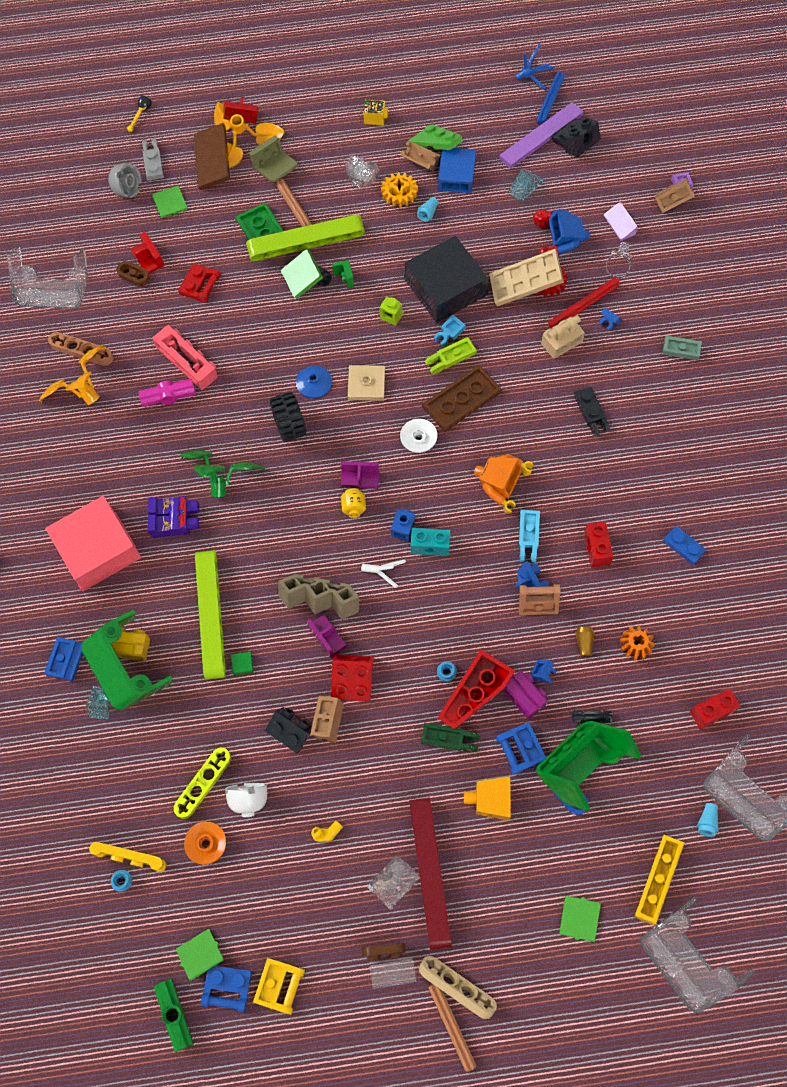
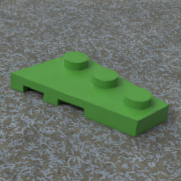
(437, 137)

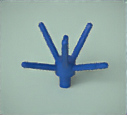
(528, 71)

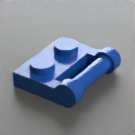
(527, 746)
(227, 980)

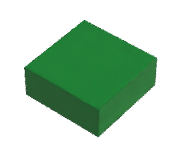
(242, 663)

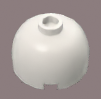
(246, 798)

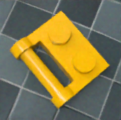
(271, 984)

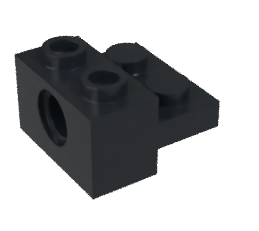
(578, 136)

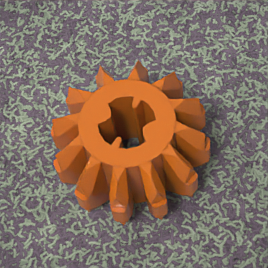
(640, 649)

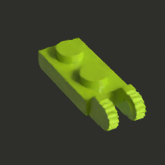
(451, 355)

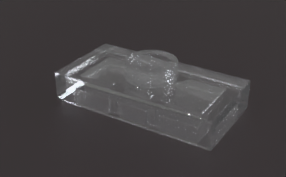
(392, 973)

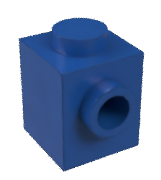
(403, 524)

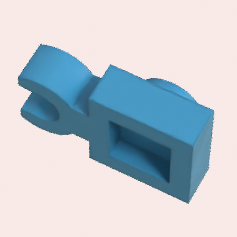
(450, 329)

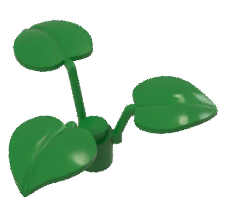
(218, 484)

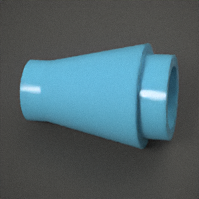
(427, 210)
(709, 820)

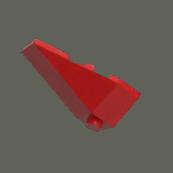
(478, 686)

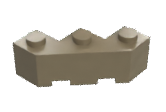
(318, 595)

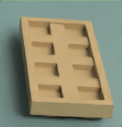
(526, 277)

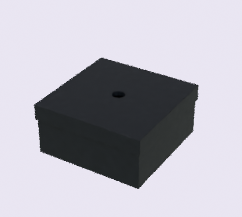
(446, 279)

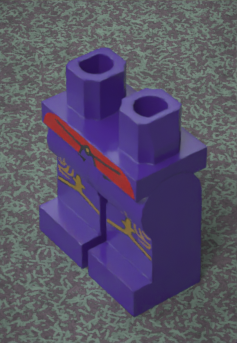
(172, 516)

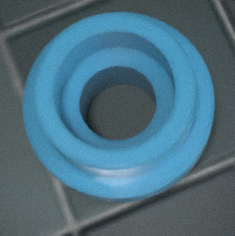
(446, 665)
(115, 880)

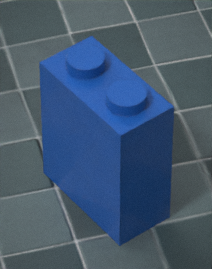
(457, 170)

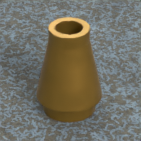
(585, 640)

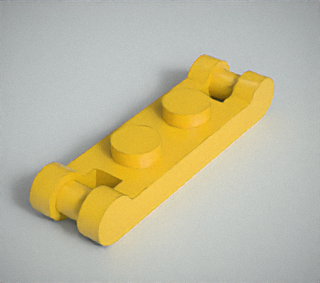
(136, 858)

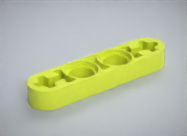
(199, 780)

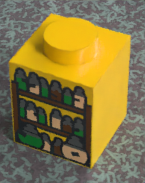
(375, 112)

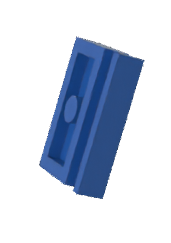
(64, 659)

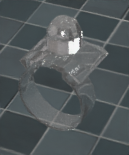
(623, 250)

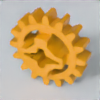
(391, 192)

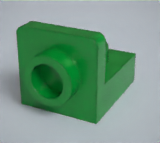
(343, 268)

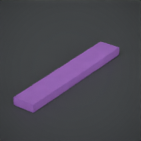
(540, 135)

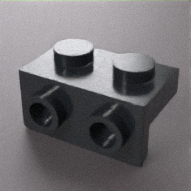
(289, 729)

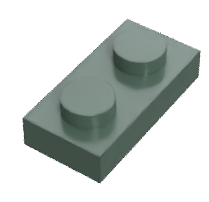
(681, 347)

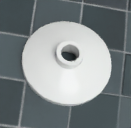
(418, 428)

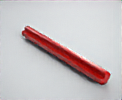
(585, 302)

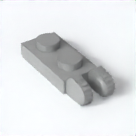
(152, 161)

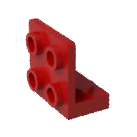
(352, 677)

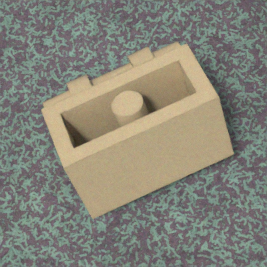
(563, 337)

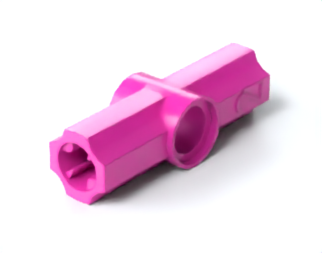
(166, 392)

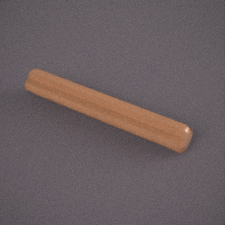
(293, 203)
(452, 1028)

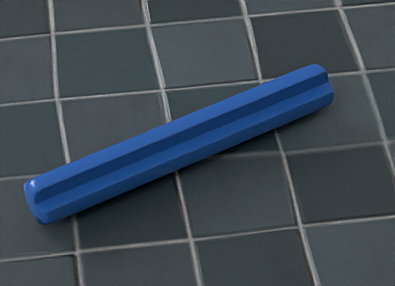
(550, 98)

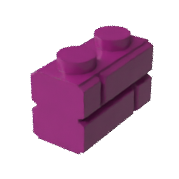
(525, 694)

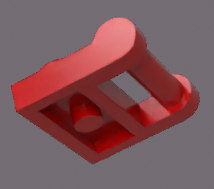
(194, 281)

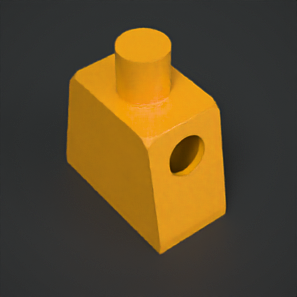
(491, 798)

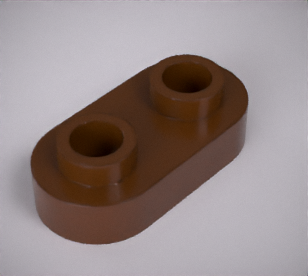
(134, 274)
(393, 950)

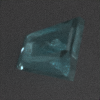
(525, 184)

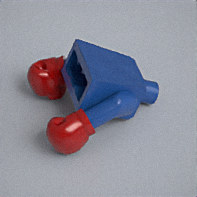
(565, 228)

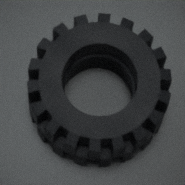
(288, 416)

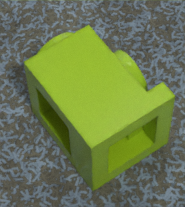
(393, 307)

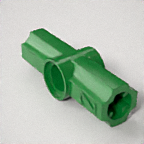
(179, 1029)

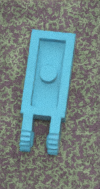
(529, 533)

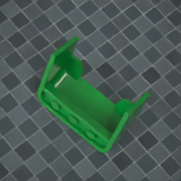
(109, 671)
(580, 756)

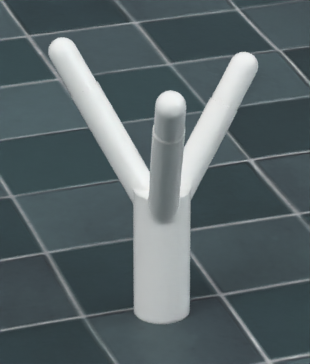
(377, 569)

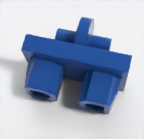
(528, 575)

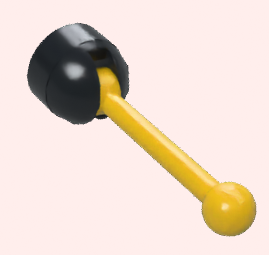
(144, 104)

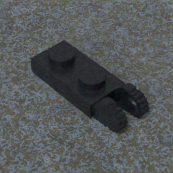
(591, 410)

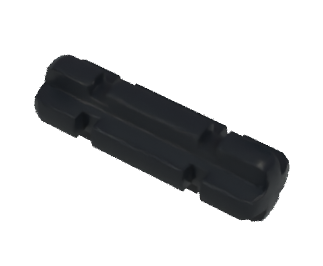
(592, 715)

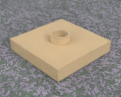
(366, 382)

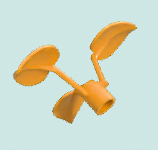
(264, 132)
(85, 391)

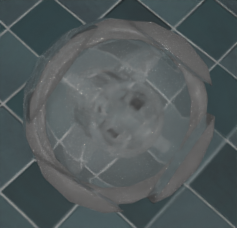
(361, 172)

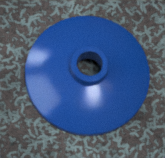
(314, 388)

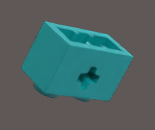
(430, 542)

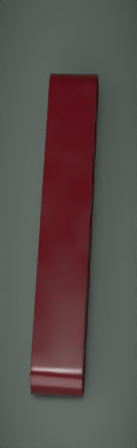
(430, 874)

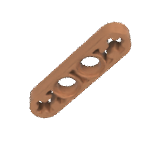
(80, 349)

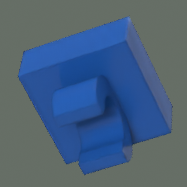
(611, 317)
(542, 670)

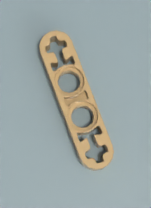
(455, 989)

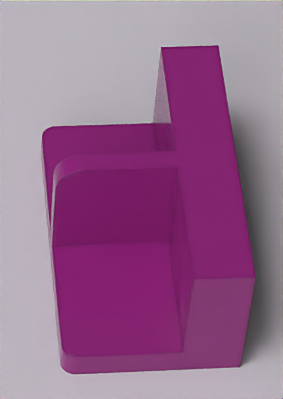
(360, 475)
(326, 635)

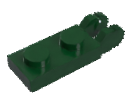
(448, 737)

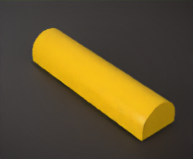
(659, 880)

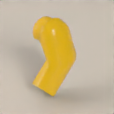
(326, 835)

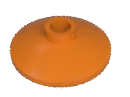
(194, 843)

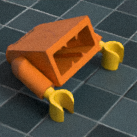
(501, 476)

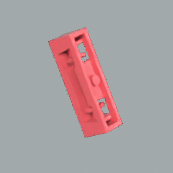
(204, 372)

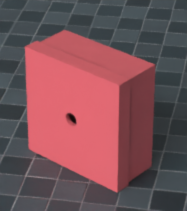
(93, 543)

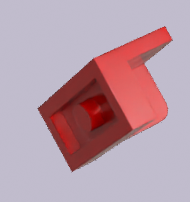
(247, 111)
(147, 254)

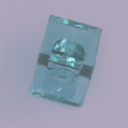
(98, 704)

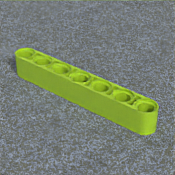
(305, 237)
(210, 615)

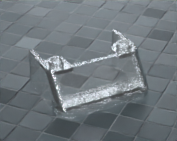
(51, 293)
(744, 797)
(684, 966)

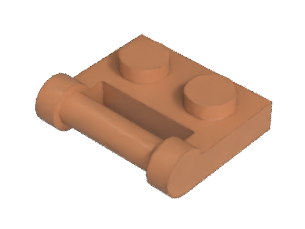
(539, 604)

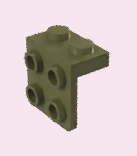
(271, 160)

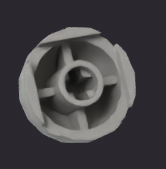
(124, 180)

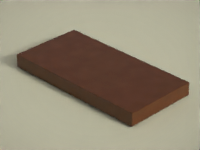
(211, 156)
(461, 398)

